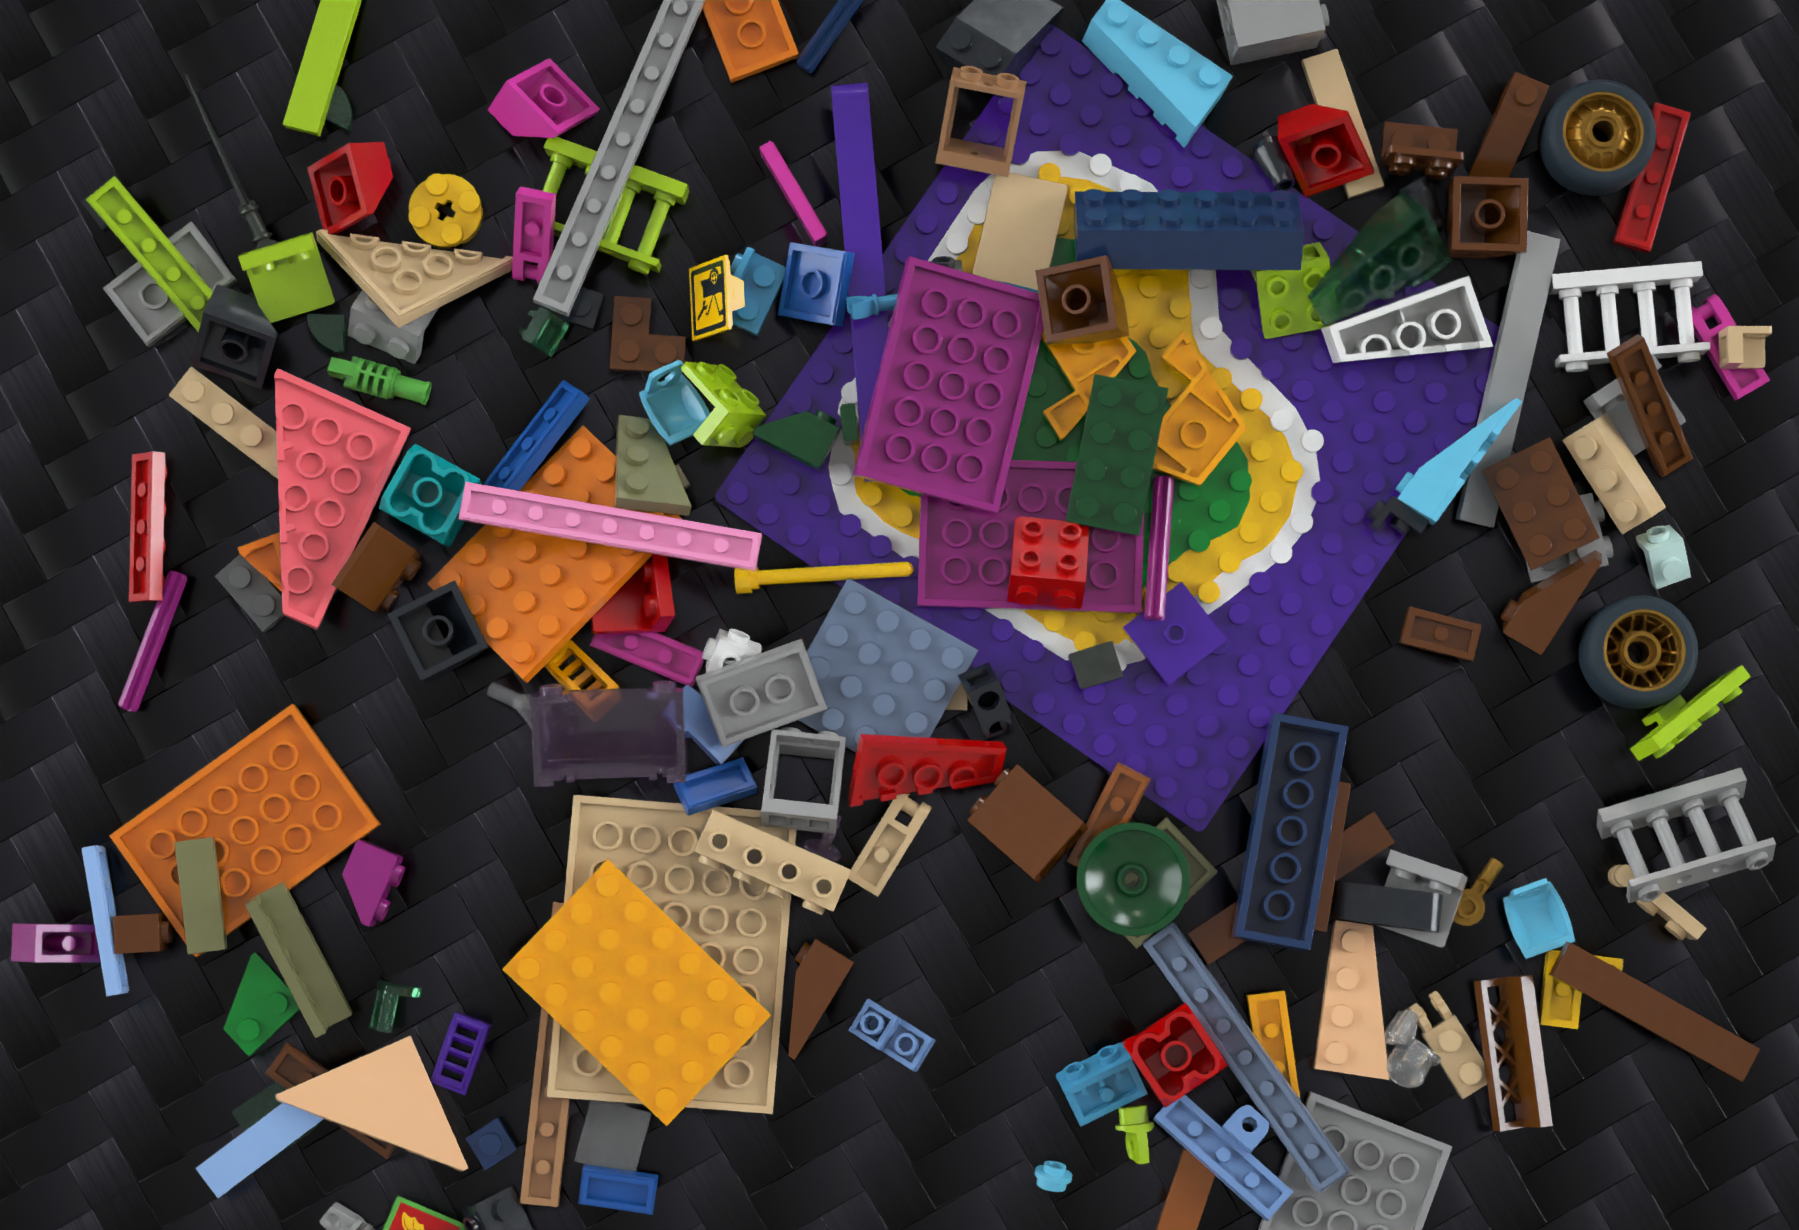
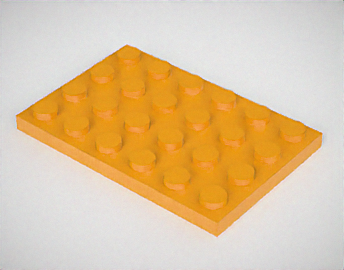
(636, 992)

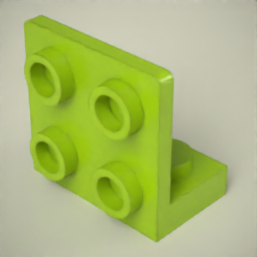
(288, 277)
(1285, 292)

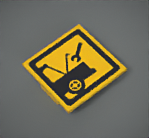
(713, 297)

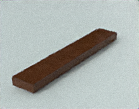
(1358, 845)
(1654, 1011)

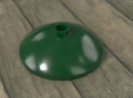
(1160, 872)

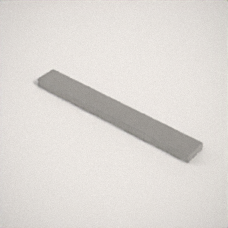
(1510, 367)

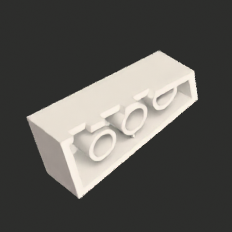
(1423, 323)

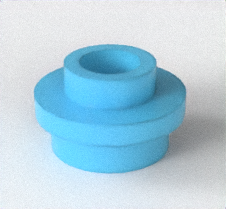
(1053, 1176)

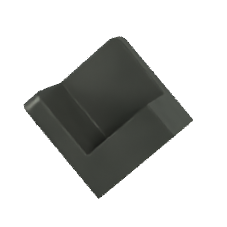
(1096, 665)

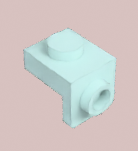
(1664, 555)

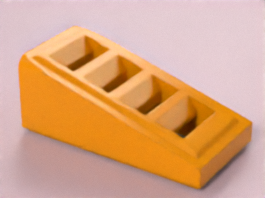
(592, 670)

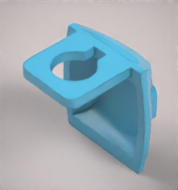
(673, 404)
(1538, 918)

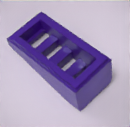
(468, 1022)

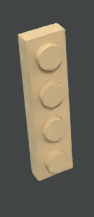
(228, 418)

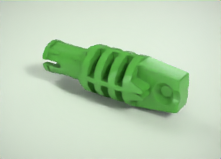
(378, 380)

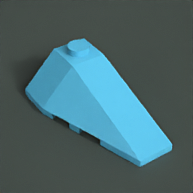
(1443, 476)

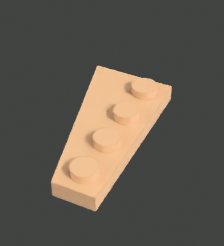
(1351, 1011)

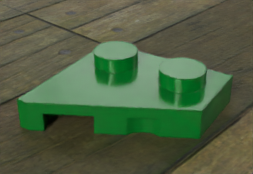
(260, 1006)

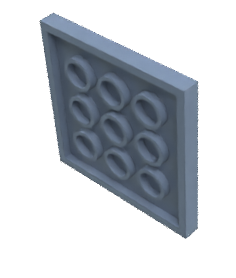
(882, 668)

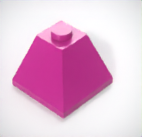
(541, 103)

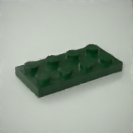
(1116, 454)

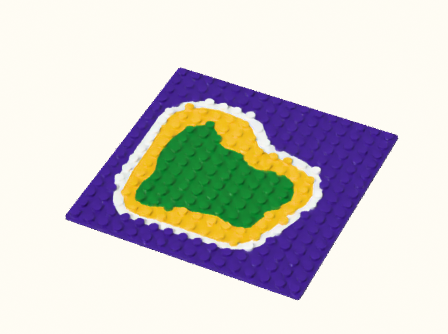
(1264, 543)

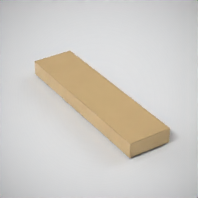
(1332, 89)

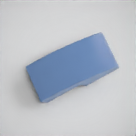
(701, 728)
(892, 1035)

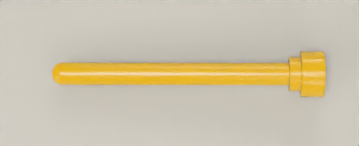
(748, 580)

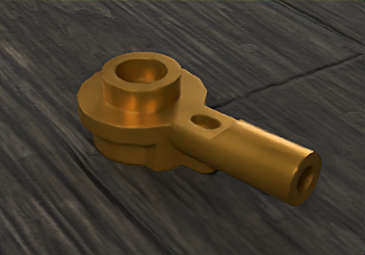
(1471, 904)

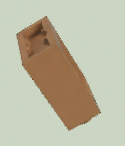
(977, 155)

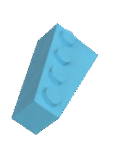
(1157, 67)

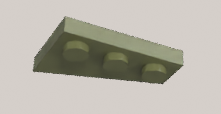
(646, 471)

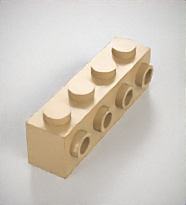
(773, 861)

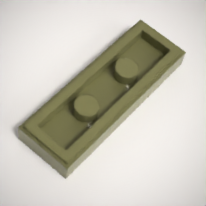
(201, 895)

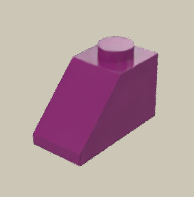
(54, 943)

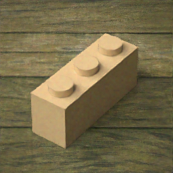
(1614, 473)

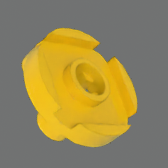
(438, 191)

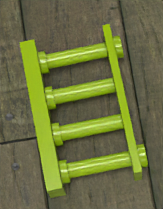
(666, 191)

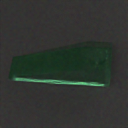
(1388, 254)

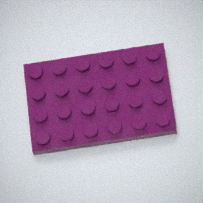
(951, 386)
(969, 550)

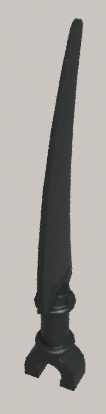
(247, 207)

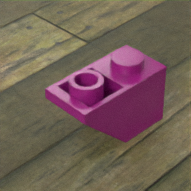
(369, 879)

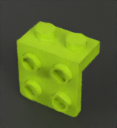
(735, 408)

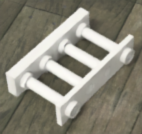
(1643, 281)

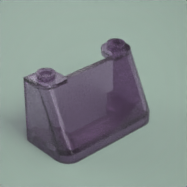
(609, 733)

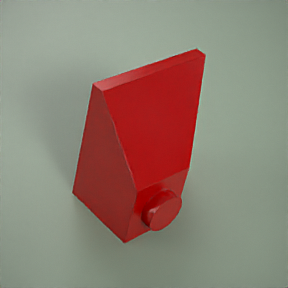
(1322, 148)
(350, 184)

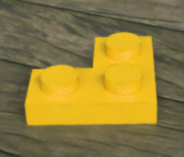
(1560, 1002)

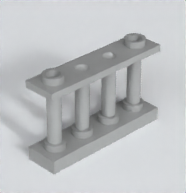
(1690, 801)

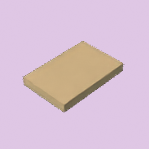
(1019, 229)

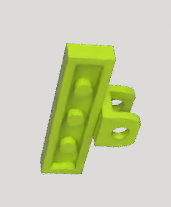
(1680, 718)

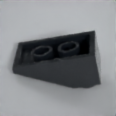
(997, 34)

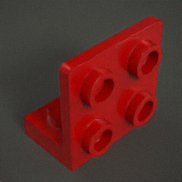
(640, 604)

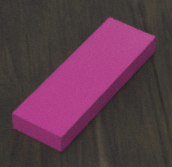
(793, 194)
(654, 654)

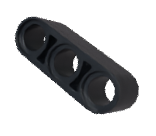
(1387, 906)

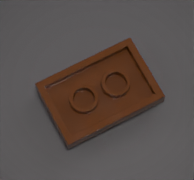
(1540, 504)

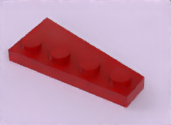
(907, 764)

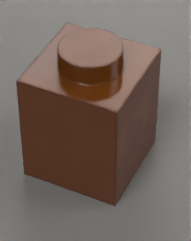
(142, 933)

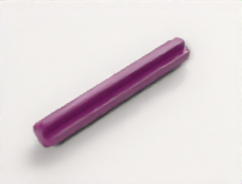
(1159, 548)
(152, 641)

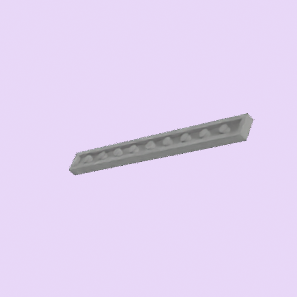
(617, 155)

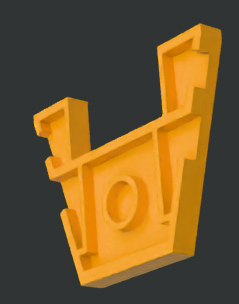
(1079, 365)
(1199, 423)

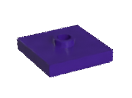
(1178, 640)

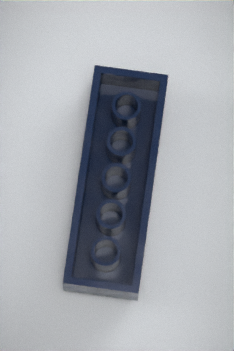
(1190, 229)
(1289, 832)

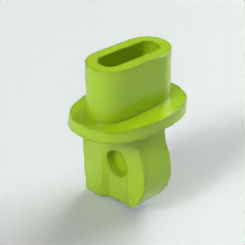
(1136, 1125)

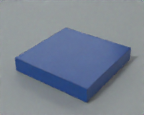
(816, 284)

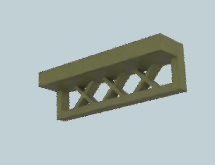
(298, 958)

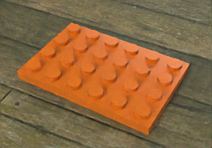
(540, 588)
(274, 813)

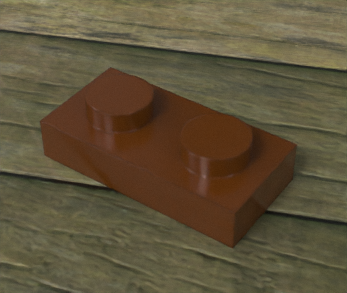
(1440, 634)

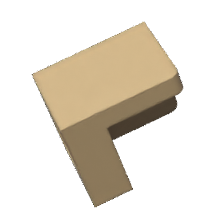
(1743, 347)

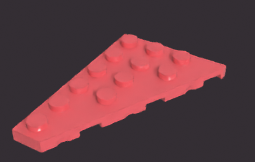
(329, 481)

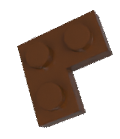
(633, 345)

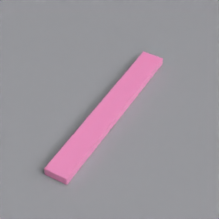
(610, 526)

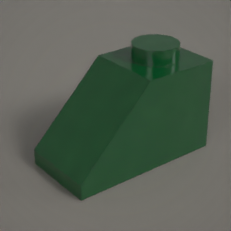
(801, 437)

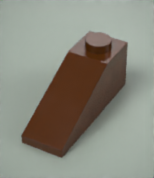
(1509, 127)
(1546, 605)
(815, 985)

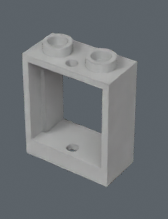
(799, 814)

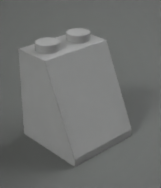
(1270, 27)

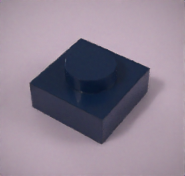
(491, 1143)

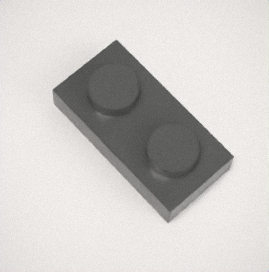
(252, 592)

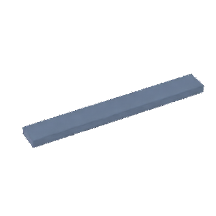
(1247, 1058)

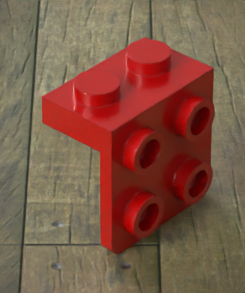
(1048, 563)

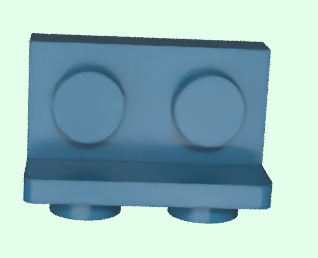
(761, 286)
(1101, 1083)

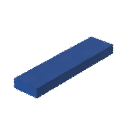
(538, 438)

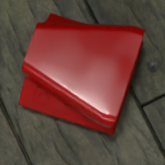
(1174, 1055)

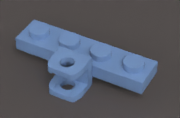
(1228, 1151)

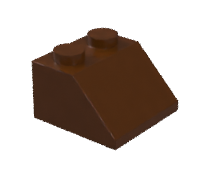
(1487, 216)
(378, 569)

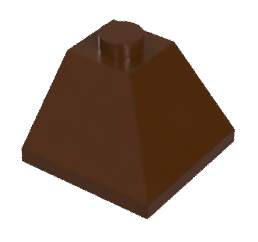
(1081, 302)

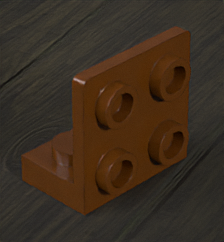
(1419, 150)

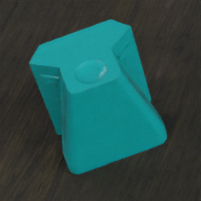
(427, 494)

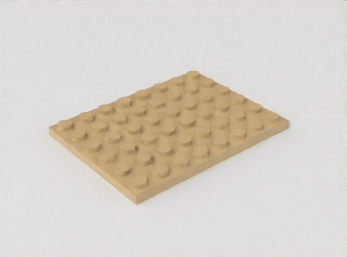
(725, 916)

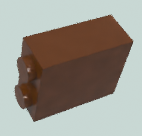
(1026, 823)

